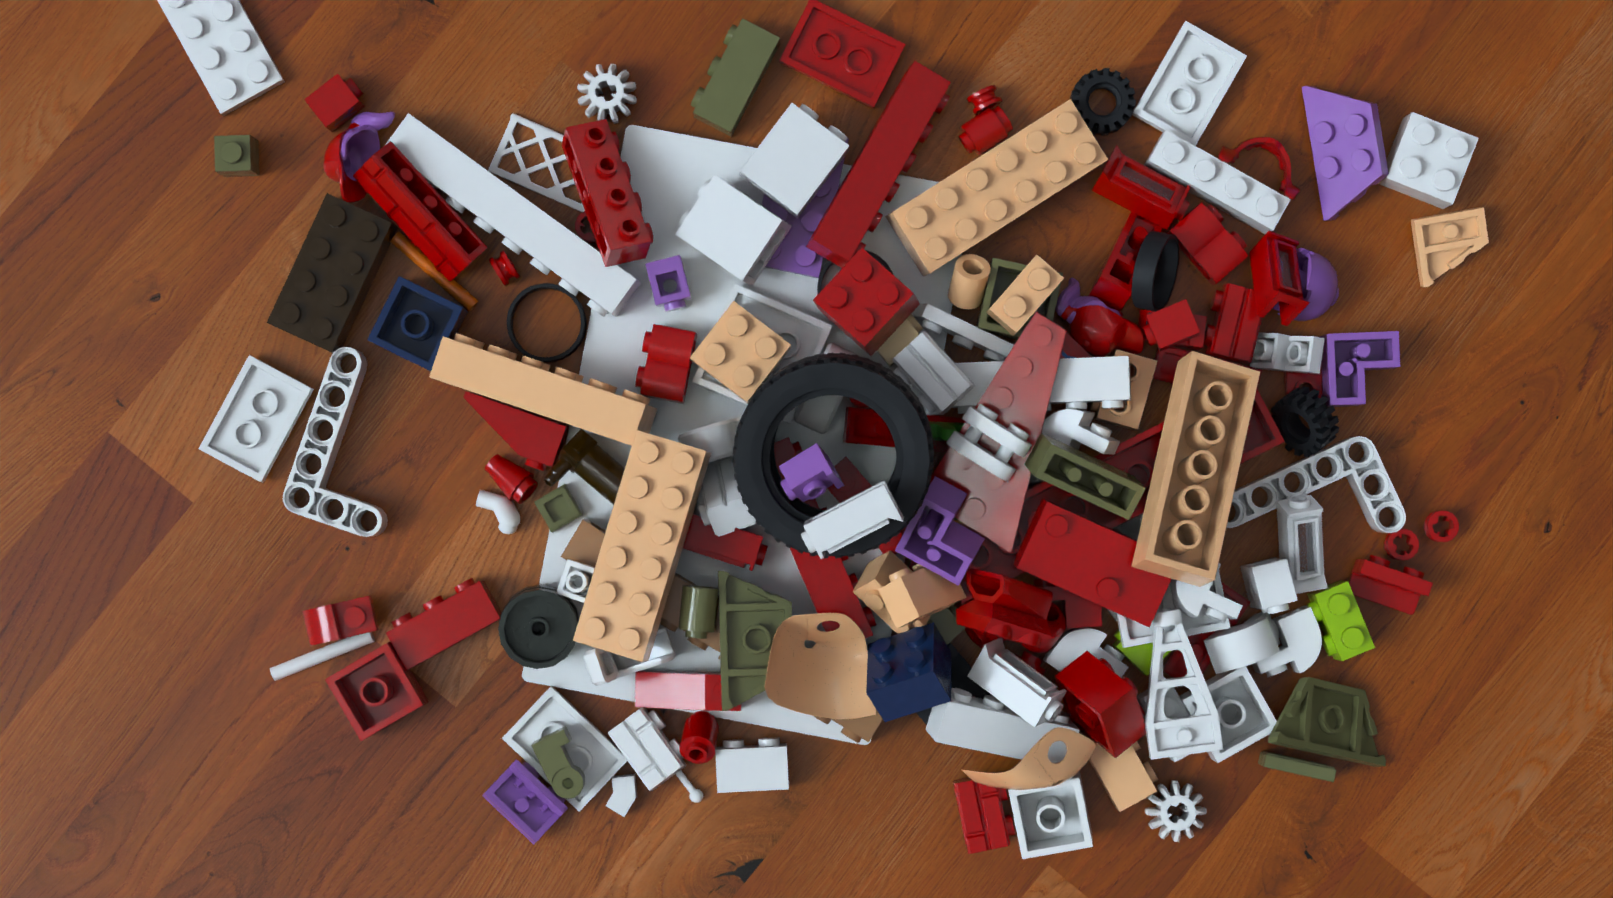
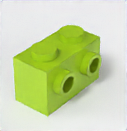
(1340, 621)

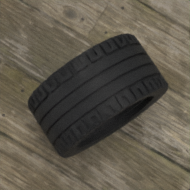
(817, 377)

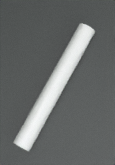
(321, 655)

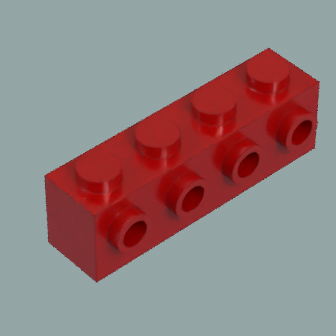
(607, 192)

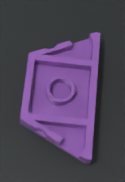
(1344, 147)

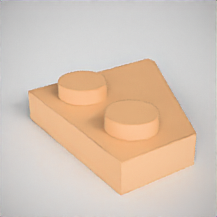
(1446, 240)

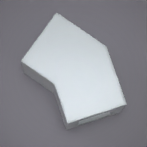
(623, 793)

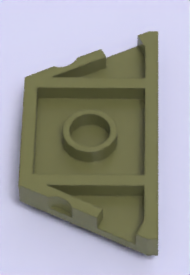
(746, 635)
(1328, 722)

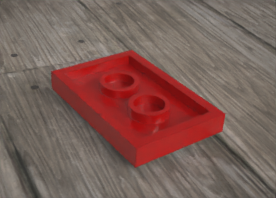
(842, 53)

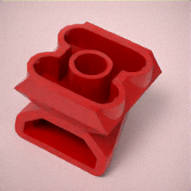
(1006, 608)

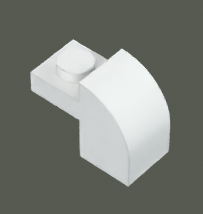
(1074, 428)
(1193, 598)
(1079, 640)
(1243, 643)
(1300, 643)

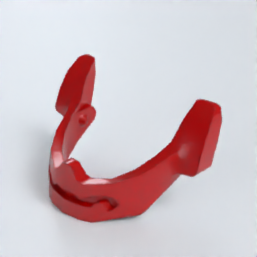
(1275, 148)

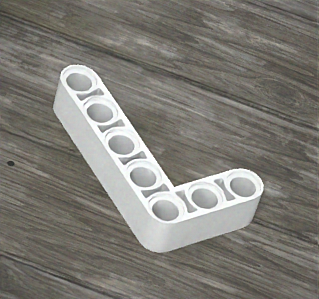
(328, 450)
(1310, 481)

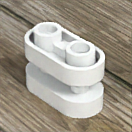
(1011, 439)

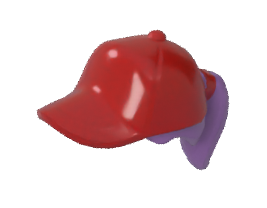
(352, 149)
(1095, 325)

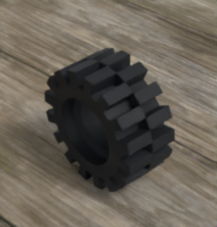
(1118, 87)
(1316, 414)

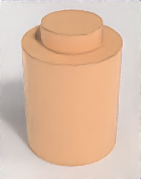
(969, 281)

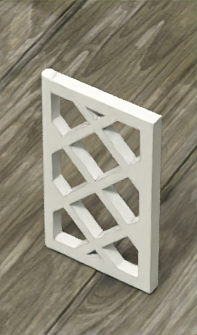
(522, 178)

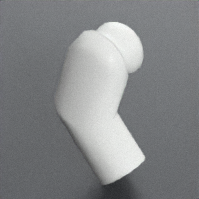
(503, 508)

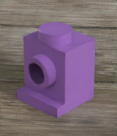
(664, 270)
(809, 474)

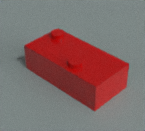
(1089, 563)

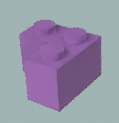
(1347, 358)
(936, 539)

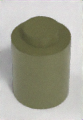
(698, 610)

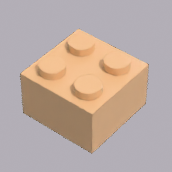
(740, 352)

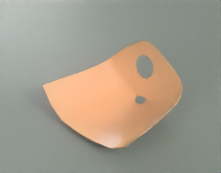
(824, 678)
(1036, 769)

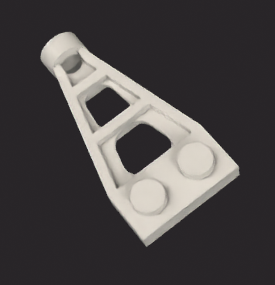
(1182, 734)

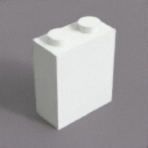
(795, 159)
(732, 229)

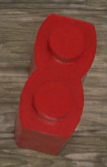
(1208, 243)
(667, 363)

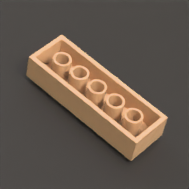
(996, 188)
(537, 390)
(1196, 469)
(642, 546)

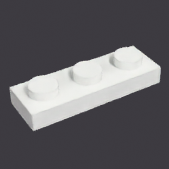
(964, 333)

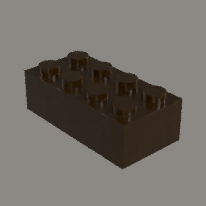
(332, 274)

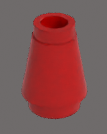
(511, 478)

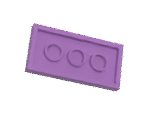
(792, 252)

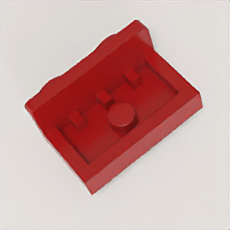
(1388, 587)

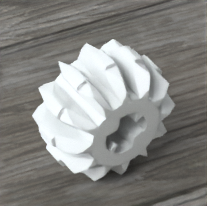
(615, 83)
(1177, 823)

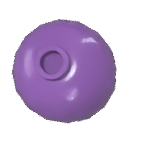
(1318, 284)

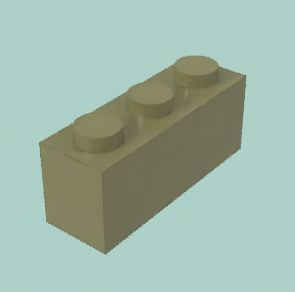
(735, 76)
(1084, 476)

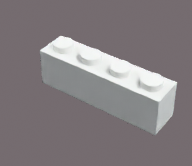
(1217, 182)
(991, 727)

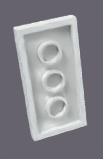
(223, 50)

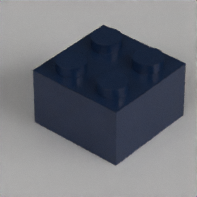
(416, 322)
(909, 672)

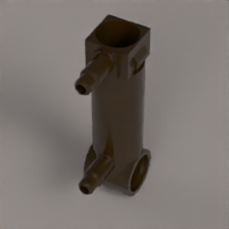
(590, 463)

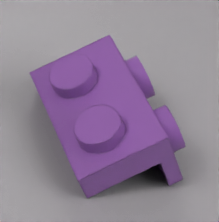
(525, 800)

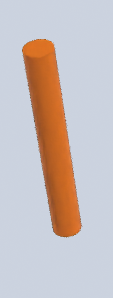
(419, 258)

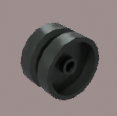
(540, 648)

